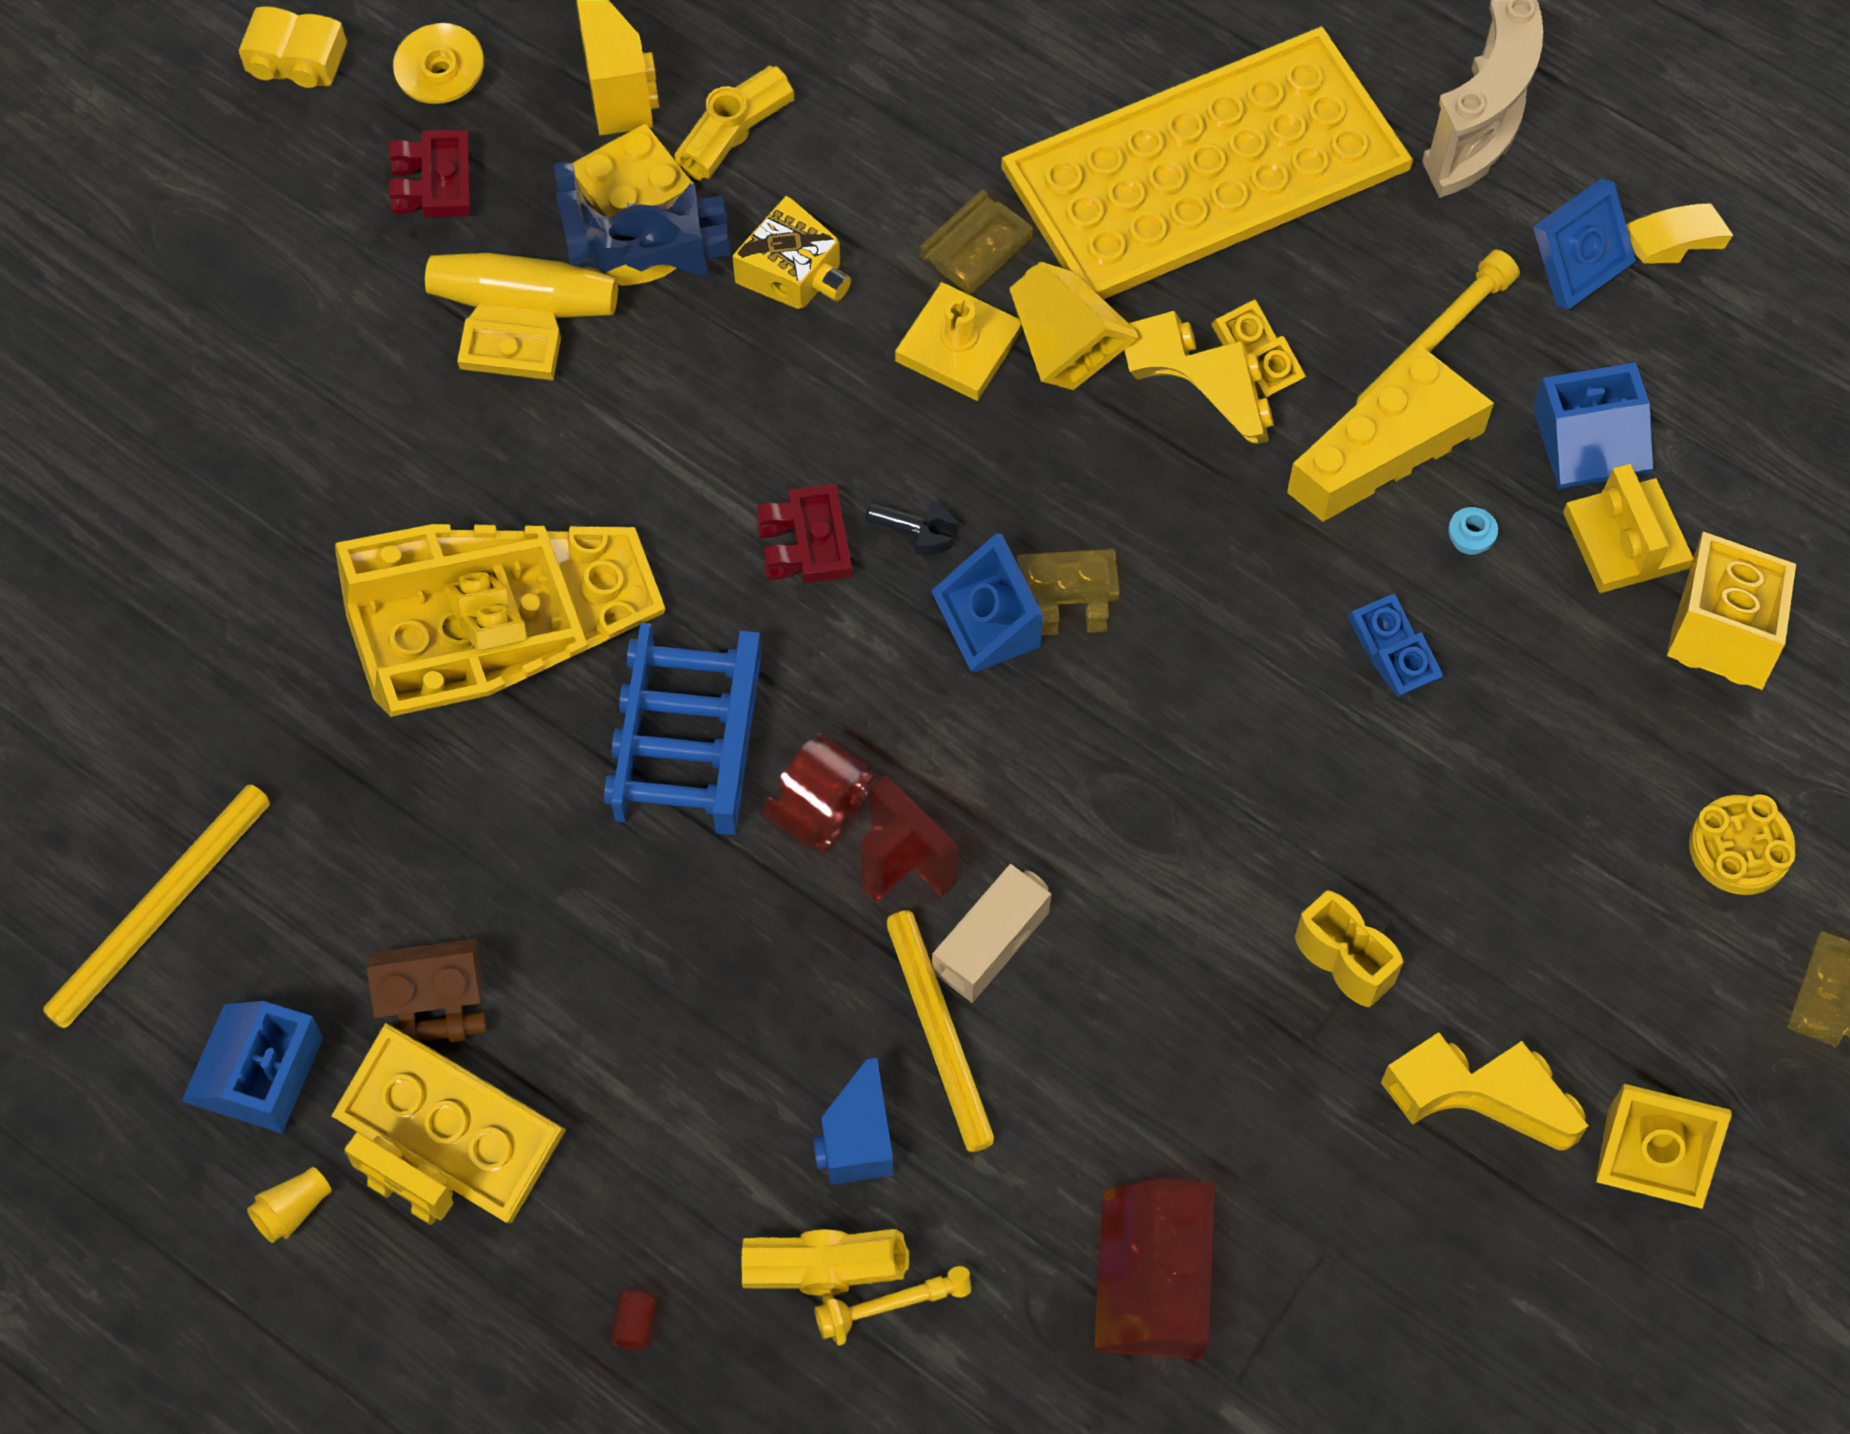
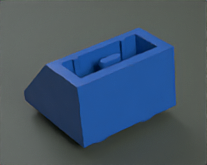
(1594, 424)
(255, 1063)

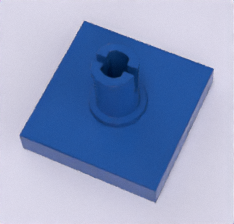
(1584, 243)

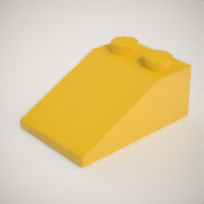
(616, 69)
(1733, 611)

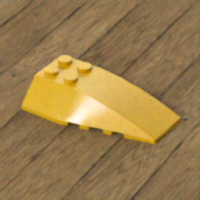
(563, 585)

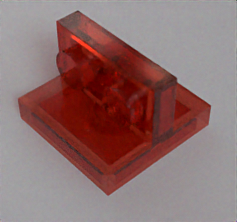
(903, 842)

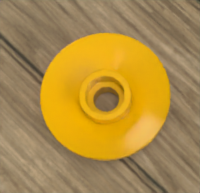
(435, 49)

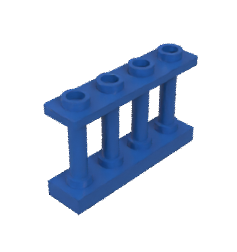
(725, 754)

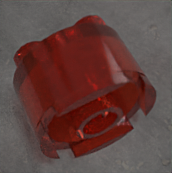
(818, 792)

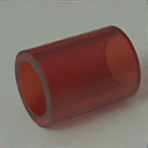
(633, 1320)

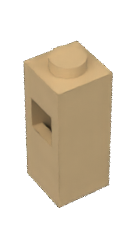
(992, 932)

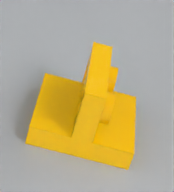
(1627, 532)

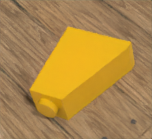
(1067, 325)

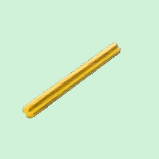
(156, 906)

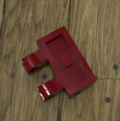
(445, 174)
(818, 532)

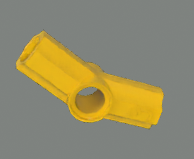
(728, 120)
(824, 1260)

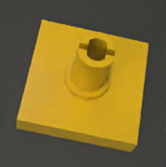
(959, 341)

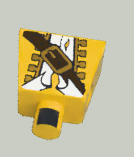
(791, 258)

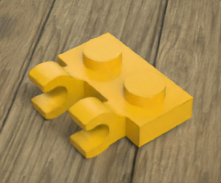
(389, 1173)

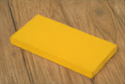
(450, 1121)

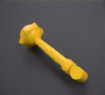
(836, 1317)

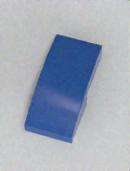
(1393, 646)

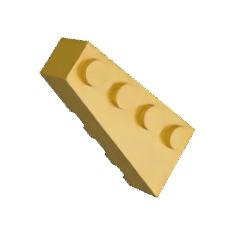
(1395, 427)

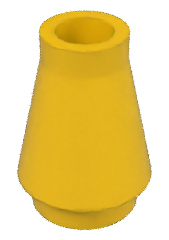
(287, 1205)

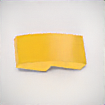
(1671, 232)
(1274, 355)
(484, 611)

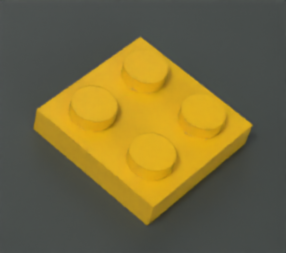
(630, 171)

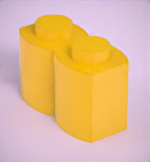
(292, 47)
(1339, 942)

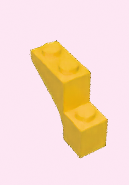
(1221, 374)
(1508, 1089)

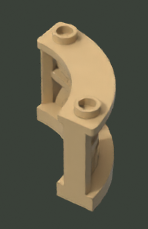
(1485, 113)

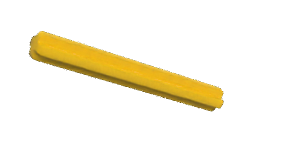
(940, 1031)

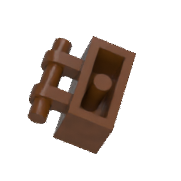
(428, 980)

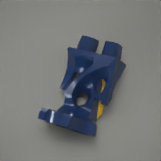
(665, 235)

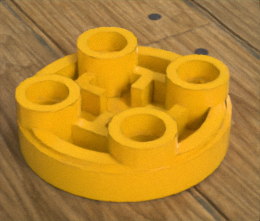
(1742, 844)

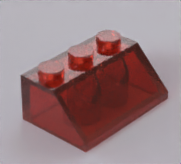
(1155, 1269)

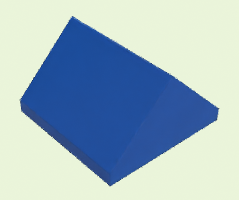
(990, 607)

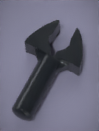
(917, 525)

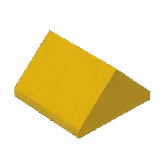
(1661, 1145)

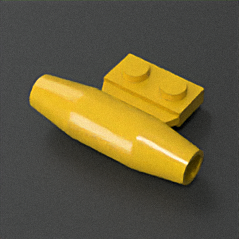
(517, 307)

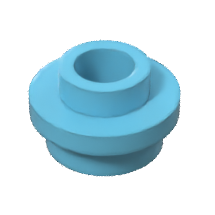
(1469, 541)

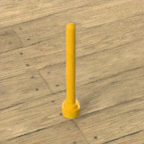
(1494, 275)

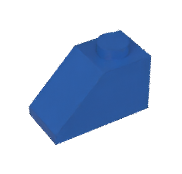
(856, 1131)

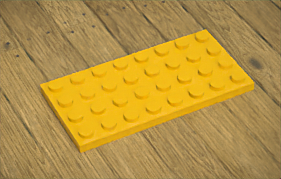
(1206, 164)

